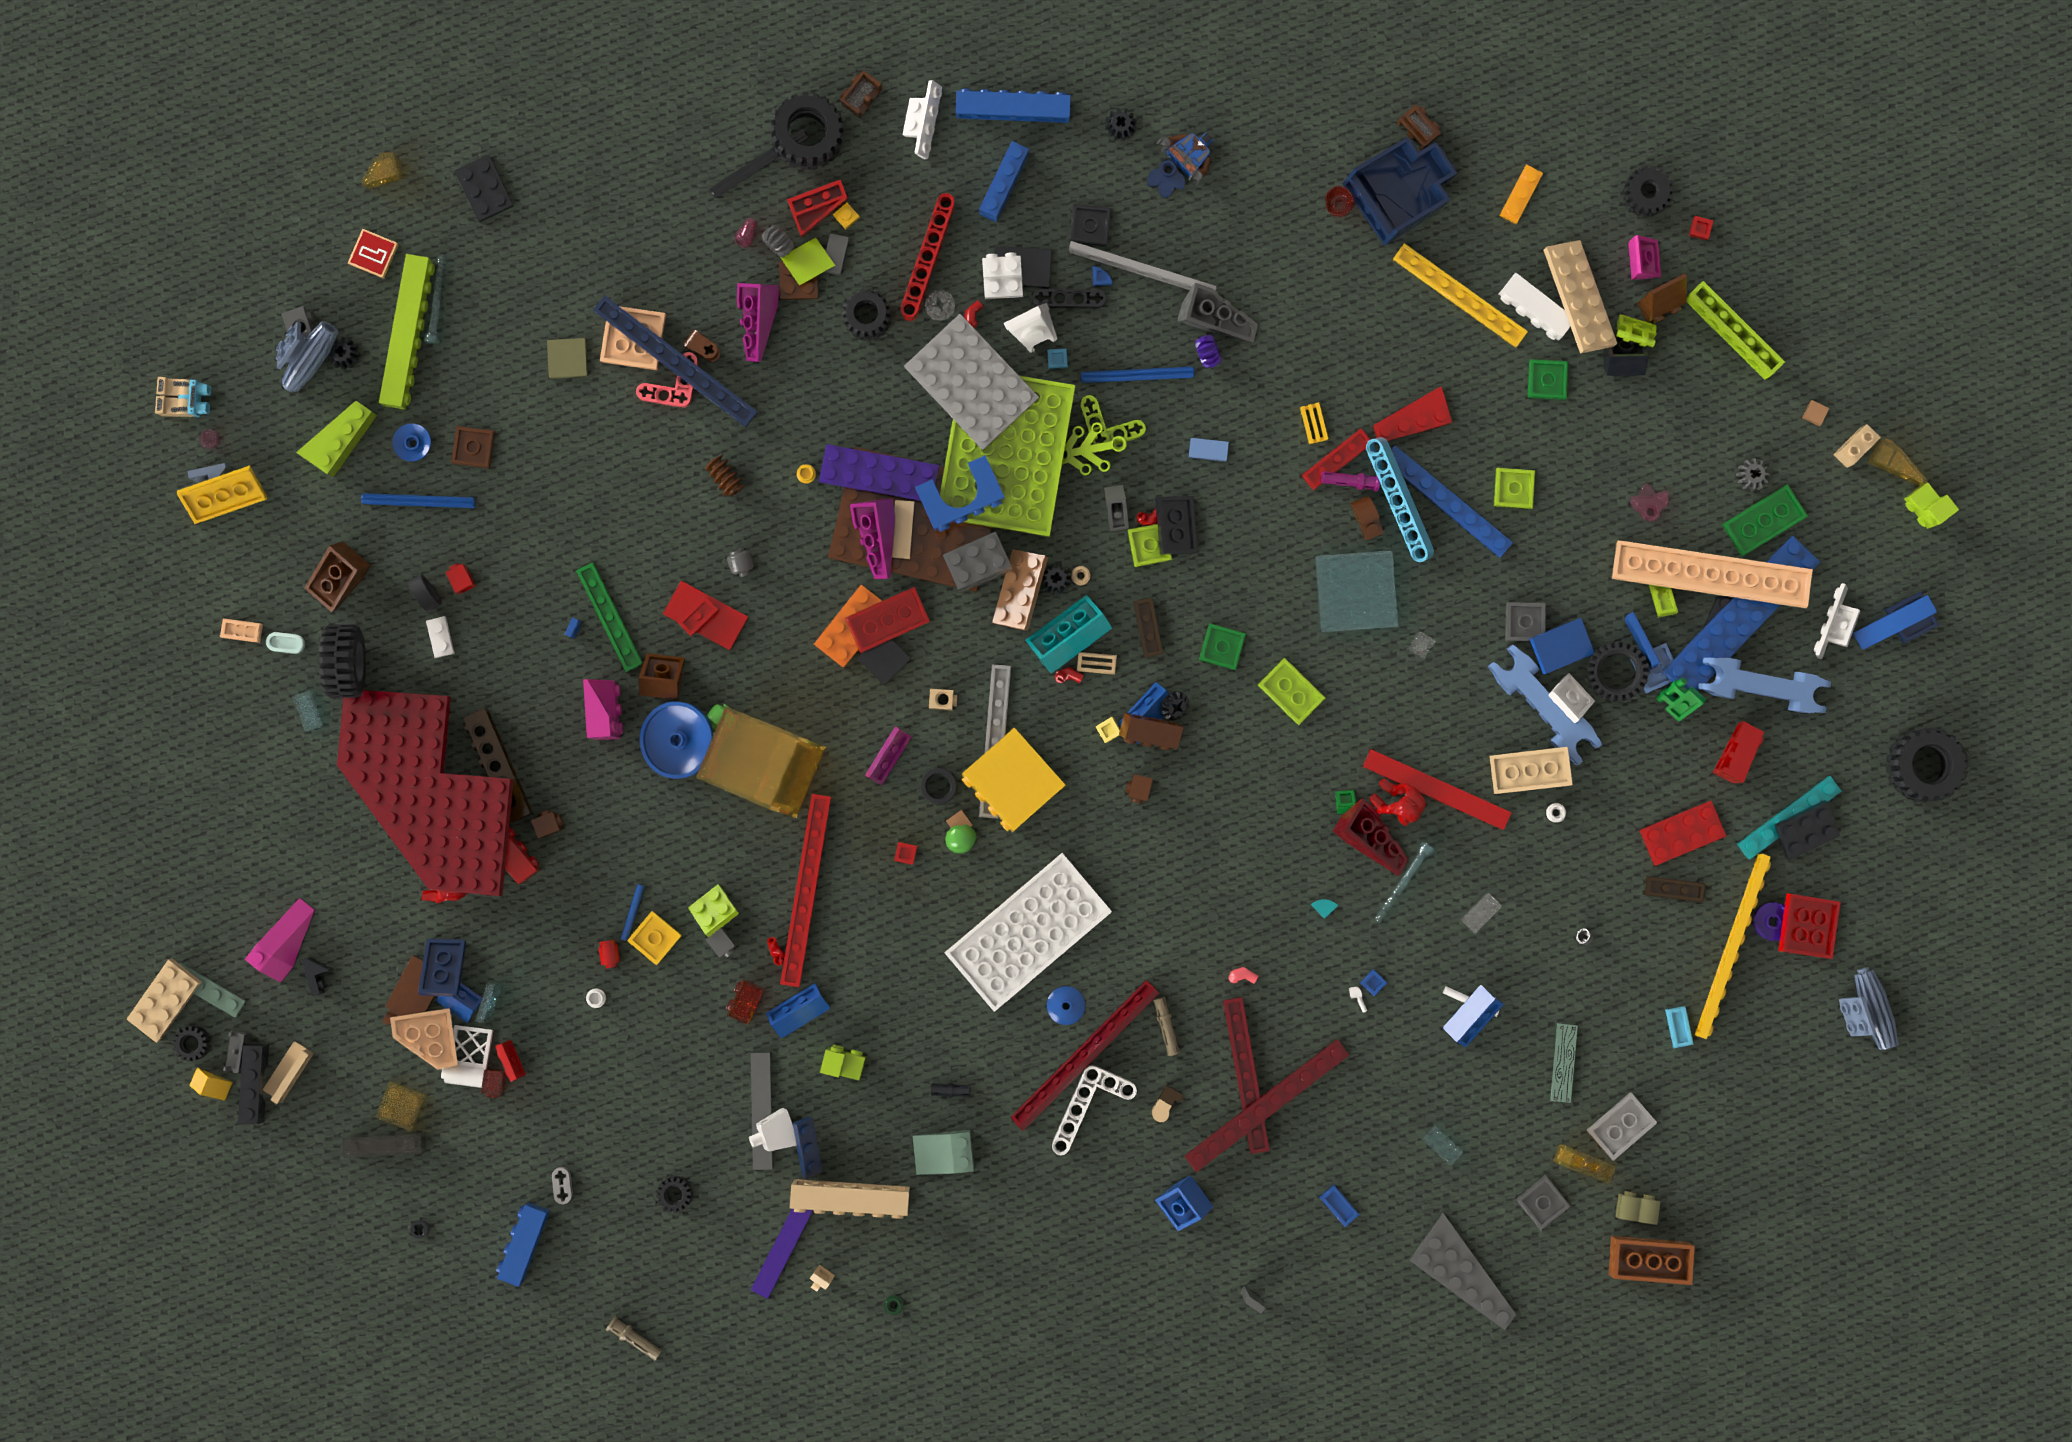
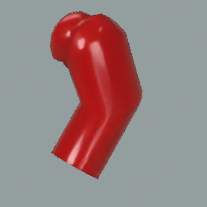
(970, 313)
(1147, 518)

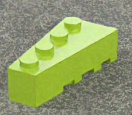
(338, 439)

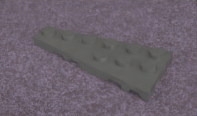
(1454, 1266)

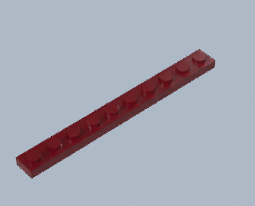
(1084, 1055)
(1266, 1105)

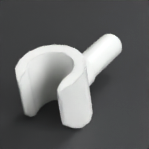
(1355, 992)

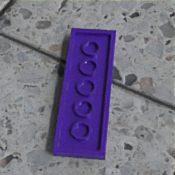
(875, 472)

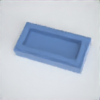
(1208, 449)

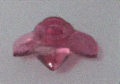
(1649, 500)

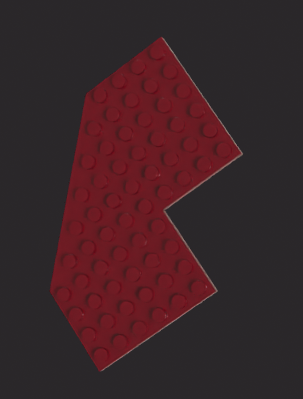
(442, 823)

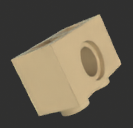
(1856, 446)

